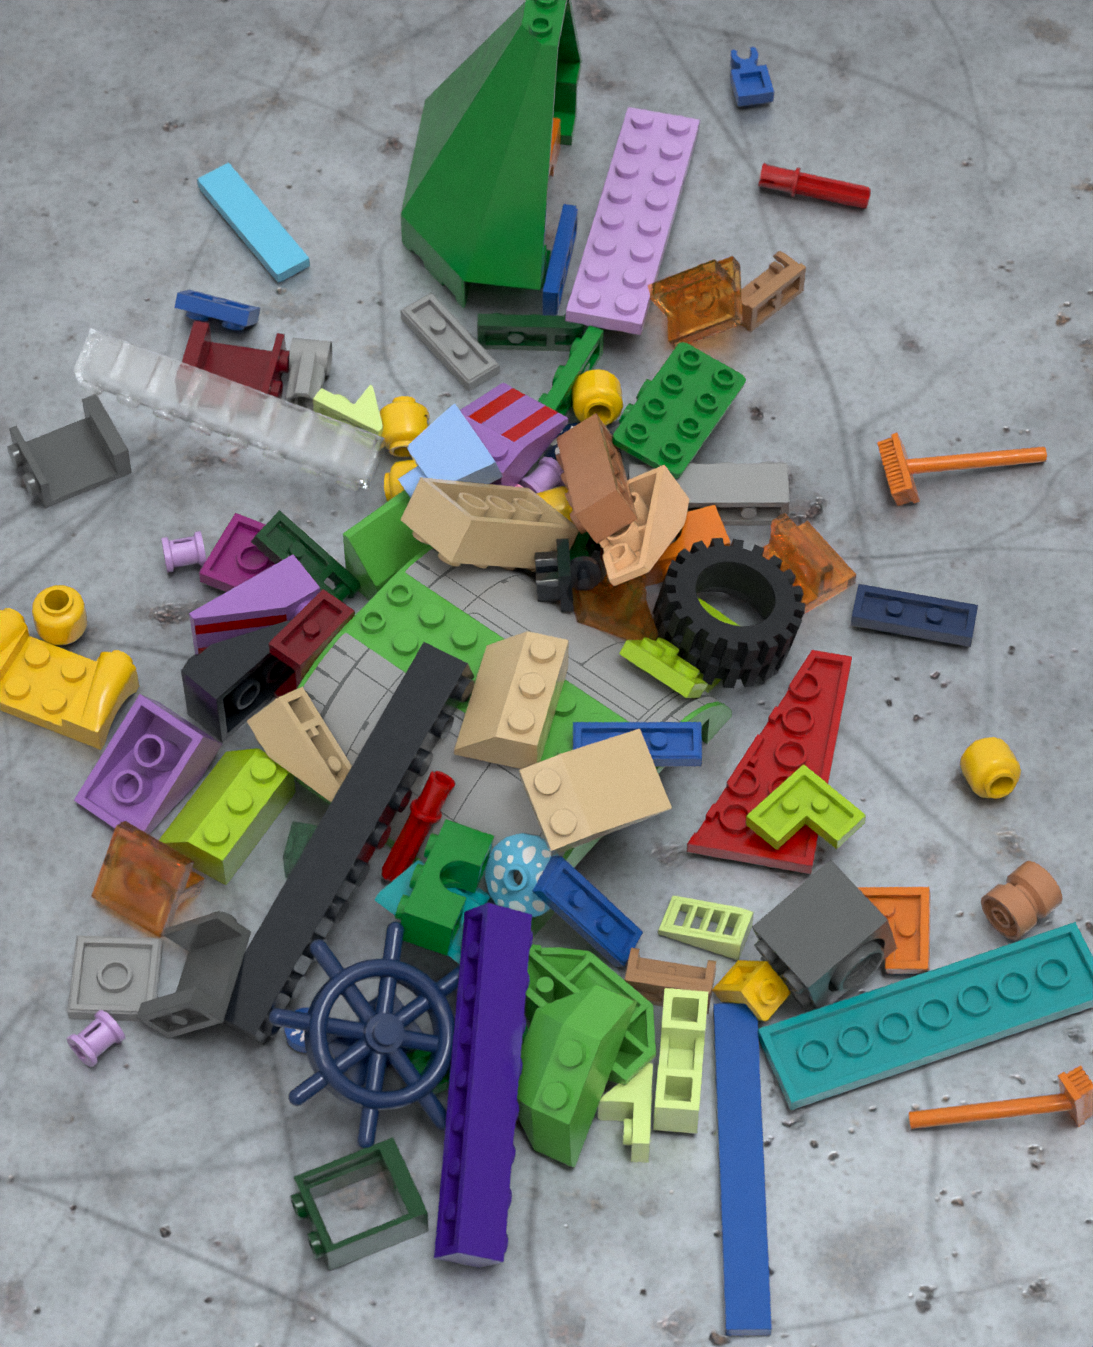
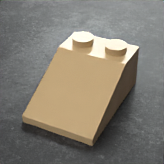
(594, 791)

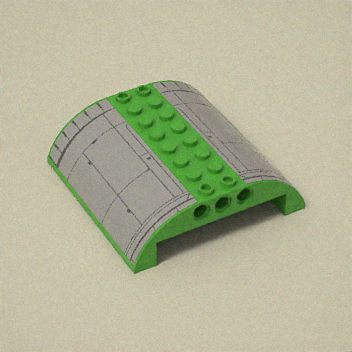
(461, 615)

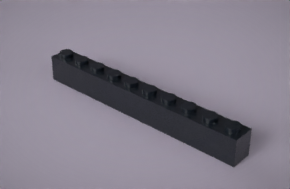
(347, 838)

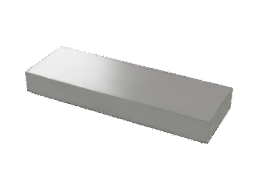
(450, 341)

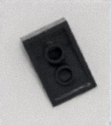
(233, 681)

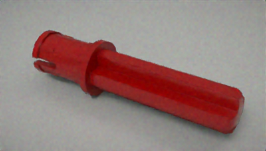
(814, 186)
(423, 814)

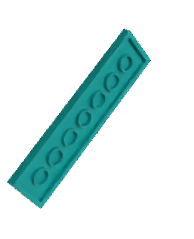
(930, 1016)

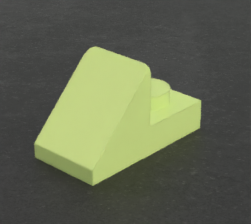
(362, 414)
(633, 1106)

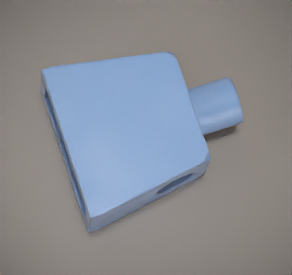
(450, 452)

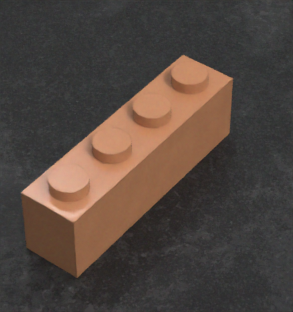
(595, 480)

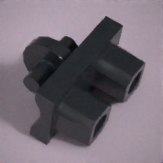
(558, 575)

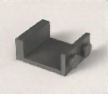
(72, 456)
(208, 977)

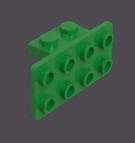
(678, 409)

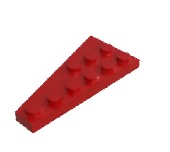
(796, 734)

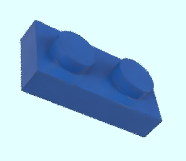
(202, 306)

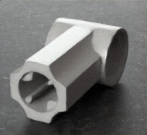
(308, 366)

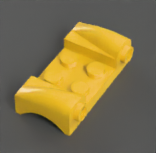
(59, 686)

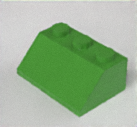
(380, 546)

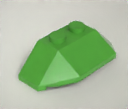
(565, 971)
(568, 1066)

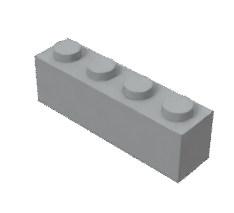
(739, 491)

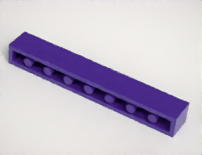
(484, 1087)

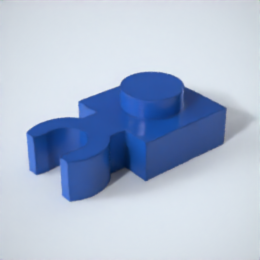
(749, 81)

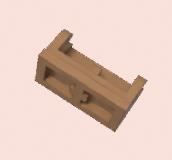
(772, 290)
(653, 976)

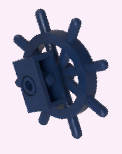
(357, 1052)

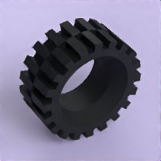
(716, 646)

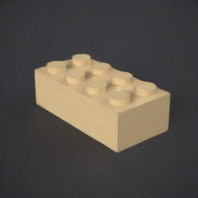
(485, 523)

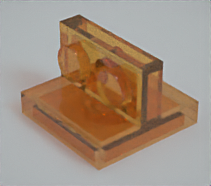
(700, 300)
(810, 558)
(616, 609)
(145, 879)

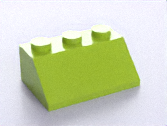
(230, 812)

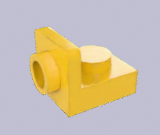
(754, 985)

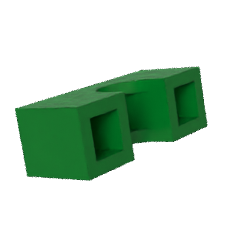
(453, 861)

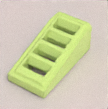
(716, 942)

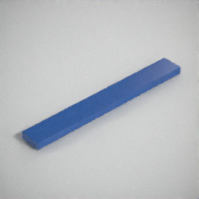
(741, 1172)

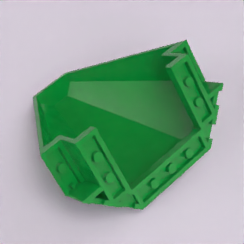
(485, 153)

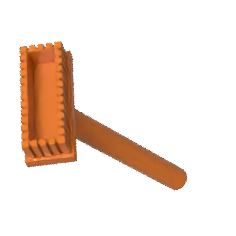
(900, 469)
(1074, 1097)

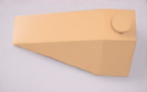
(661, 515)

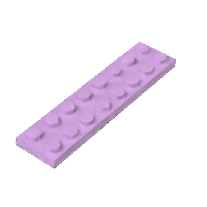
(633, 221)

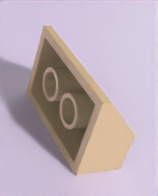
(514, 700)

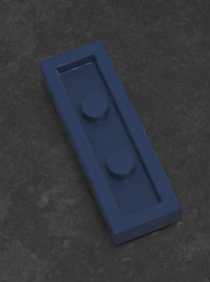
(914, 615)

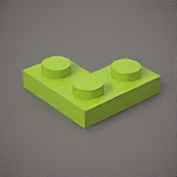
(662, 662)
(808, 801)

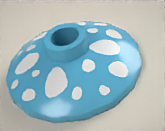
(522, 853)

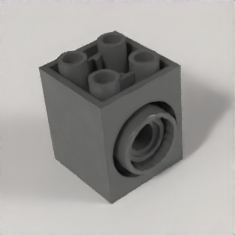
(824, 938)

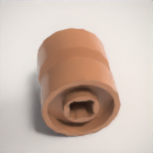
(1026, 897)

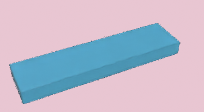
(253, 222)

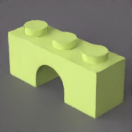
(680, 1061)

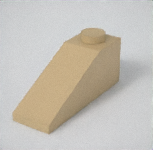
(301, 742)

